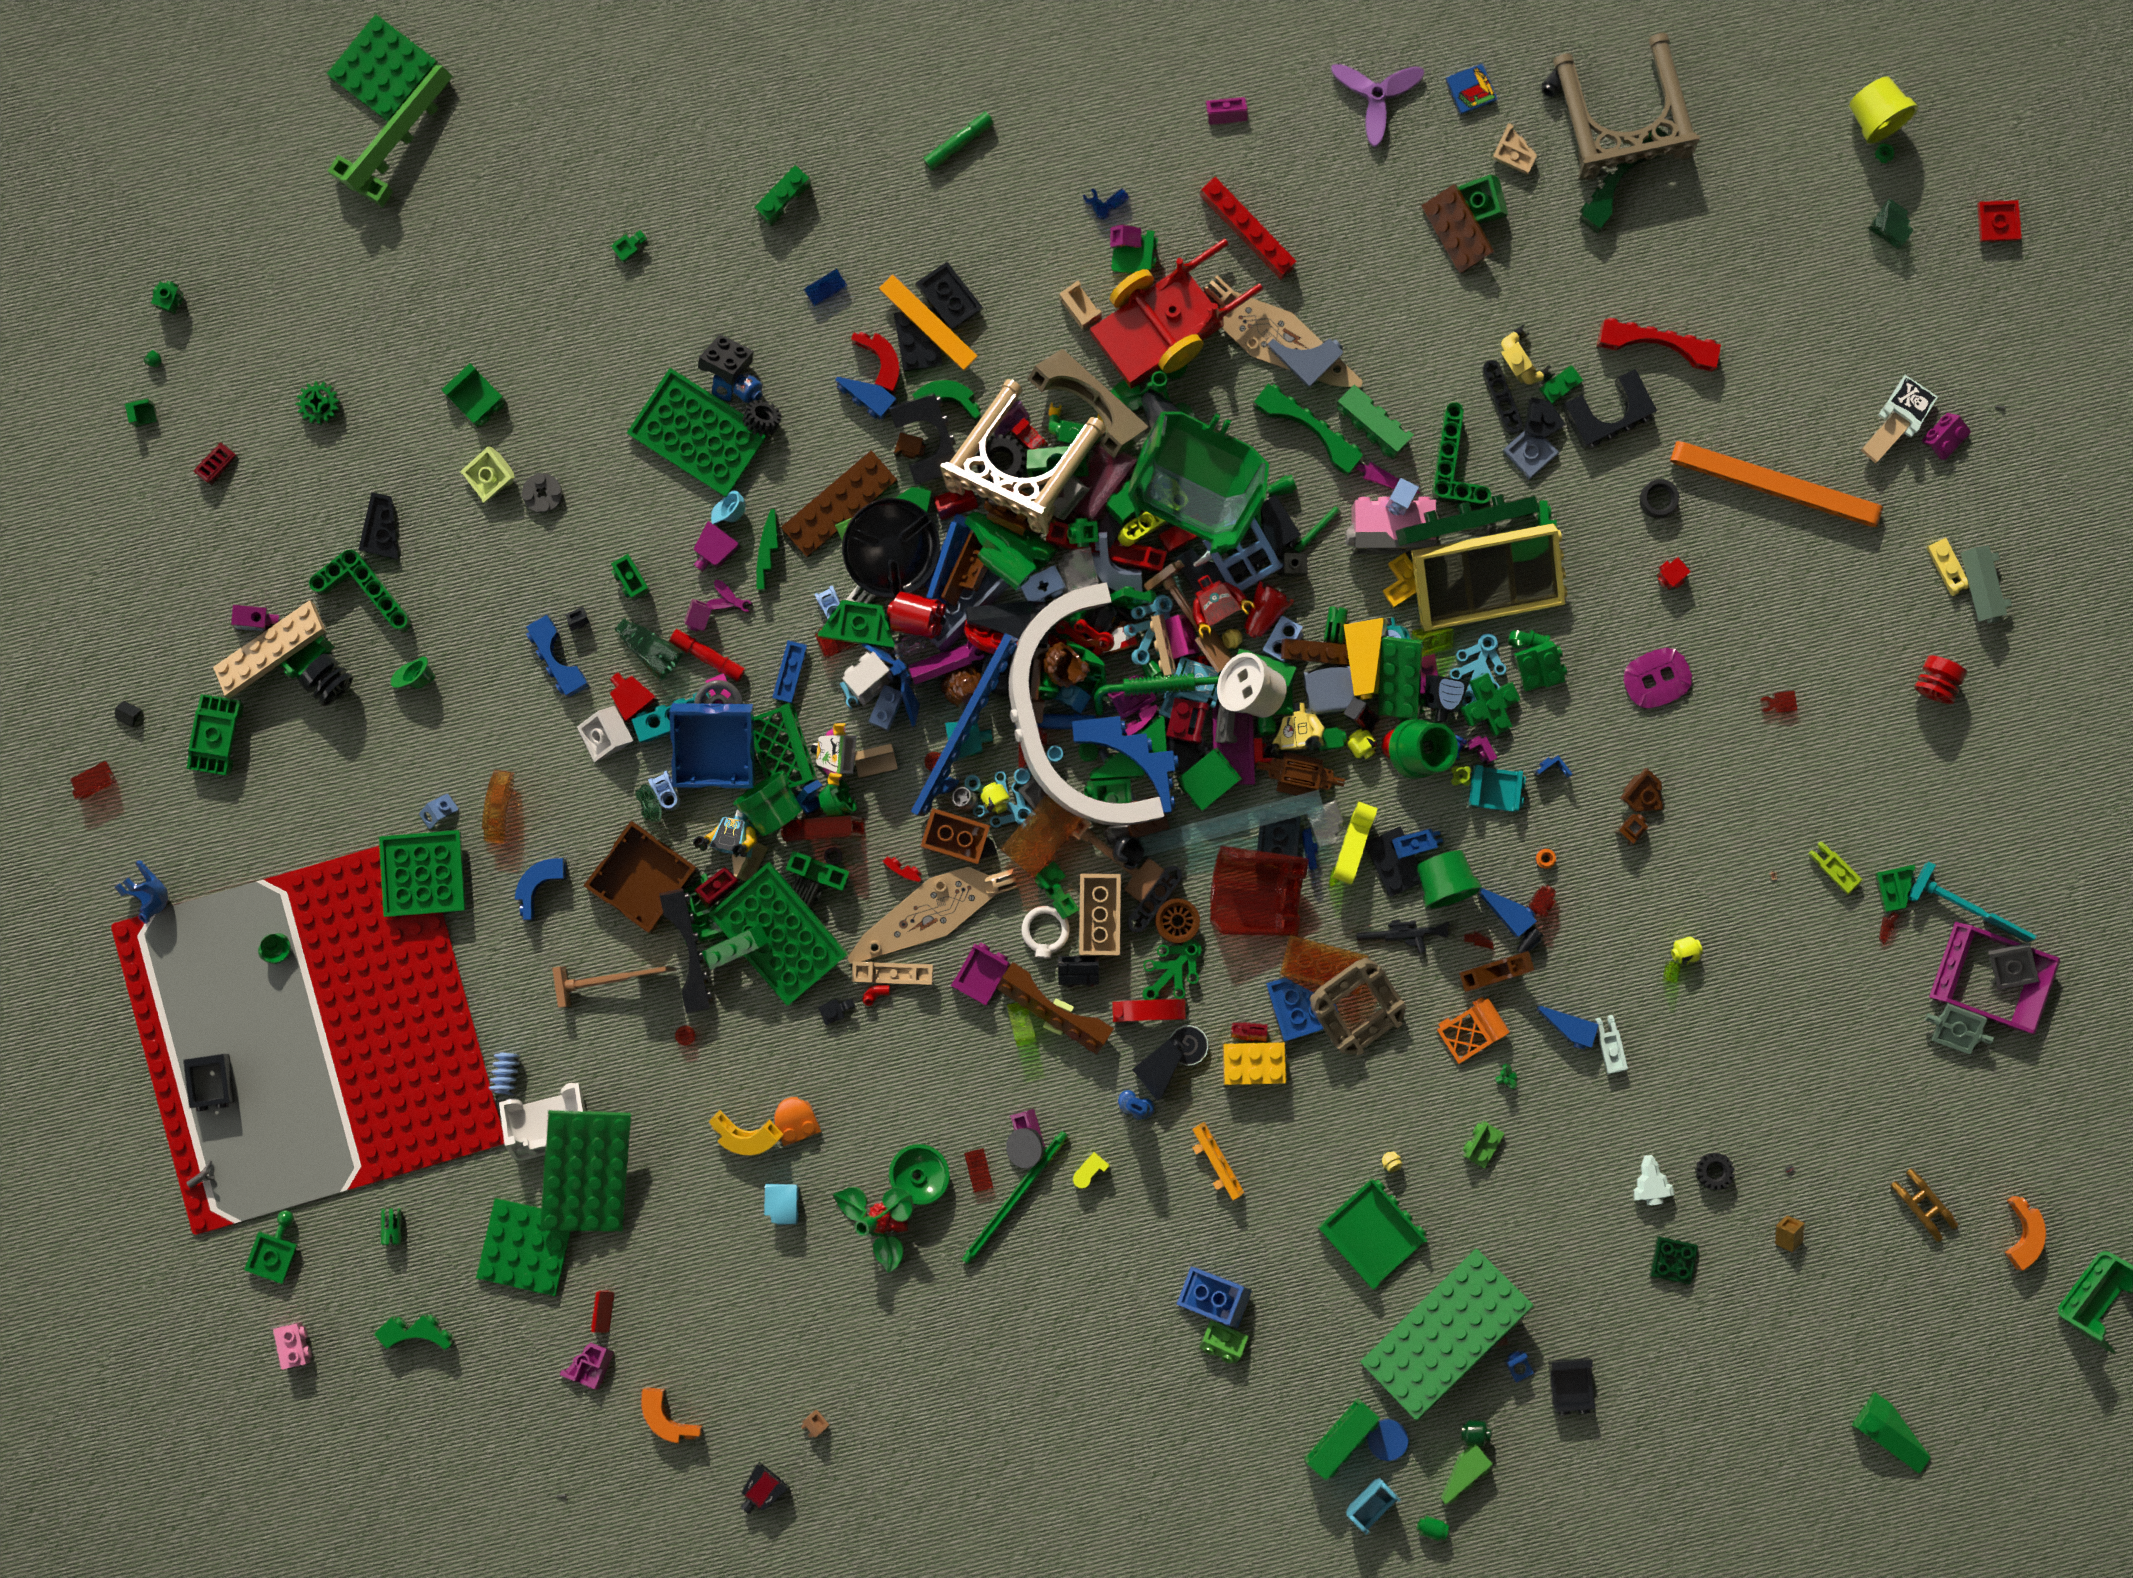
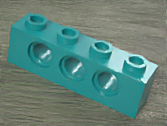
(642, 721)

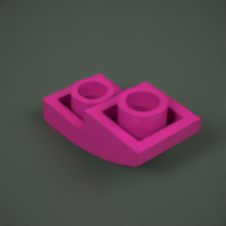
(1145, 716)

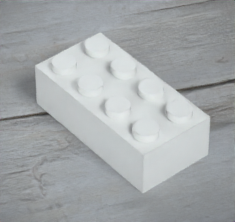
(867, 677)

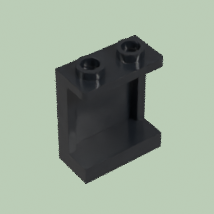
(1571, 1385)

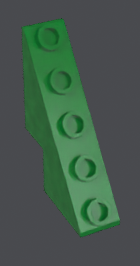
(1124, 767)

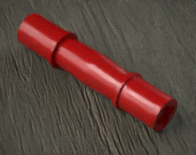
(707, 655)

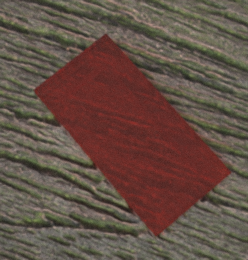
(978, 1170)

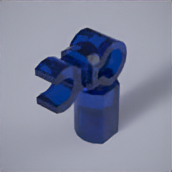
(1103, 209)

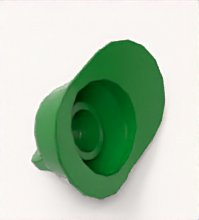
(414, 674)

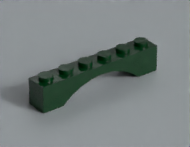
(1600, 209)

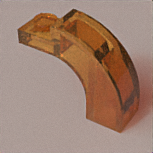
(496, 805)

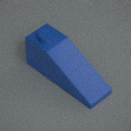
(1512, 914)
(1572, 1028)

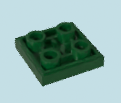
(1673, 1260)

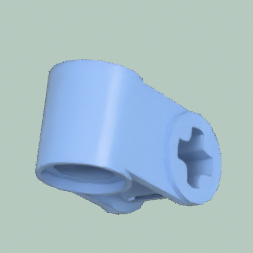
(828, 601)
(663, 788)

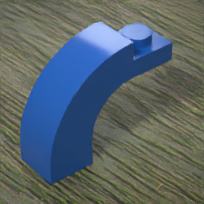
(533, 878)

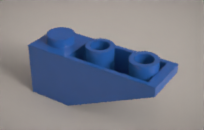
(871, 396)

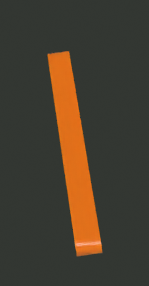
(1776, 484)

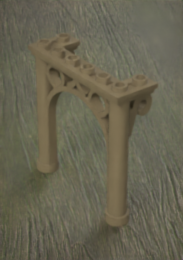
(1592, 156)

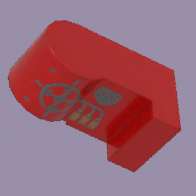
(1028, 435)

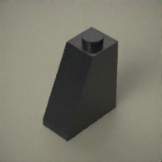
(1160, 1067)

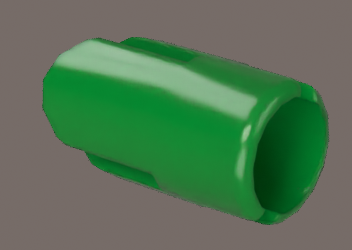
(1336, 618)
(396, 1233)

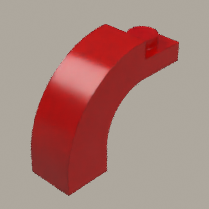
(890, 368)
(1149, 1010)

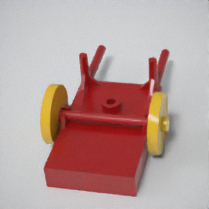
(1145, 334)

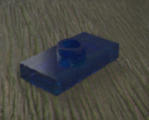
(825, 287)
(1310, 849)

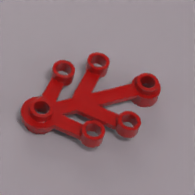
(1095, 641)

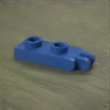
(1416, 843)

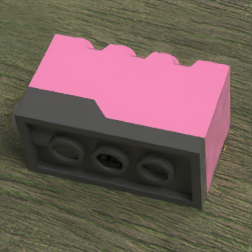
(1375, 527)

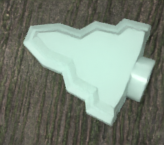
(1652, 1184)

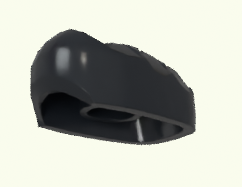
(1103, 619)

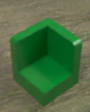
(141, 412)

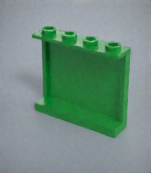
(1372, 1232)

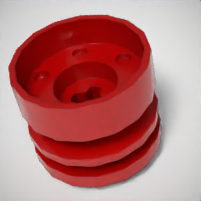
(1940, 679)

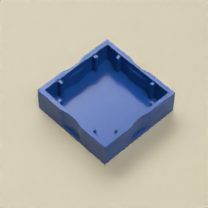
(712, 745)

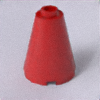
(1269, 607)

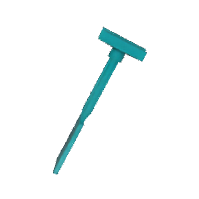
(1924, 883)

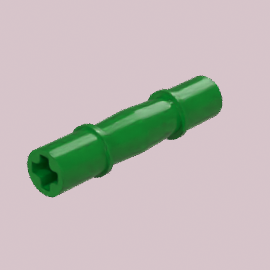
(958, 141)

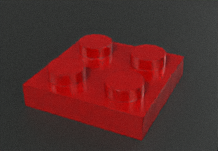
(1999, 221)

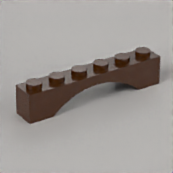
(1087, 1031)

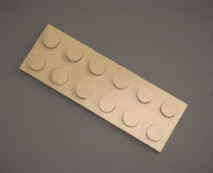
(269, 649)

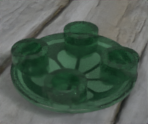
(649, 803)

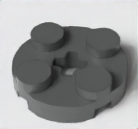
(539, 482)

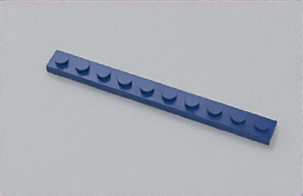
(968, 719)

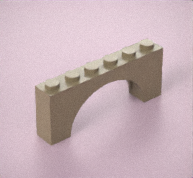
(1066, 374)

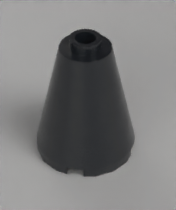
(1154, 404)

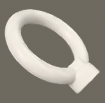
(1042, 950)

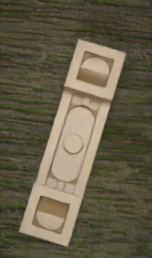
(892, 973)

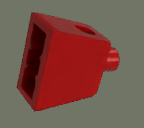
(630, 696)

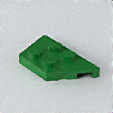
(858, 624)

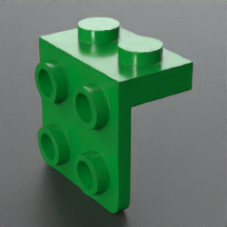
(1133, 259)

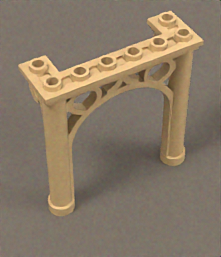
(1037, 507)

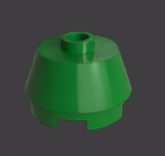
(836, 800)

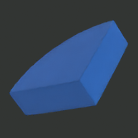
(948, 785)

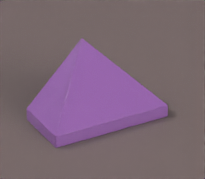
(1011, 419)

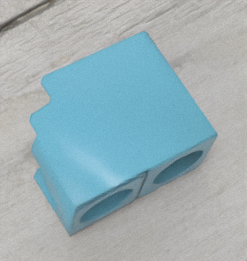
(782, 1203)

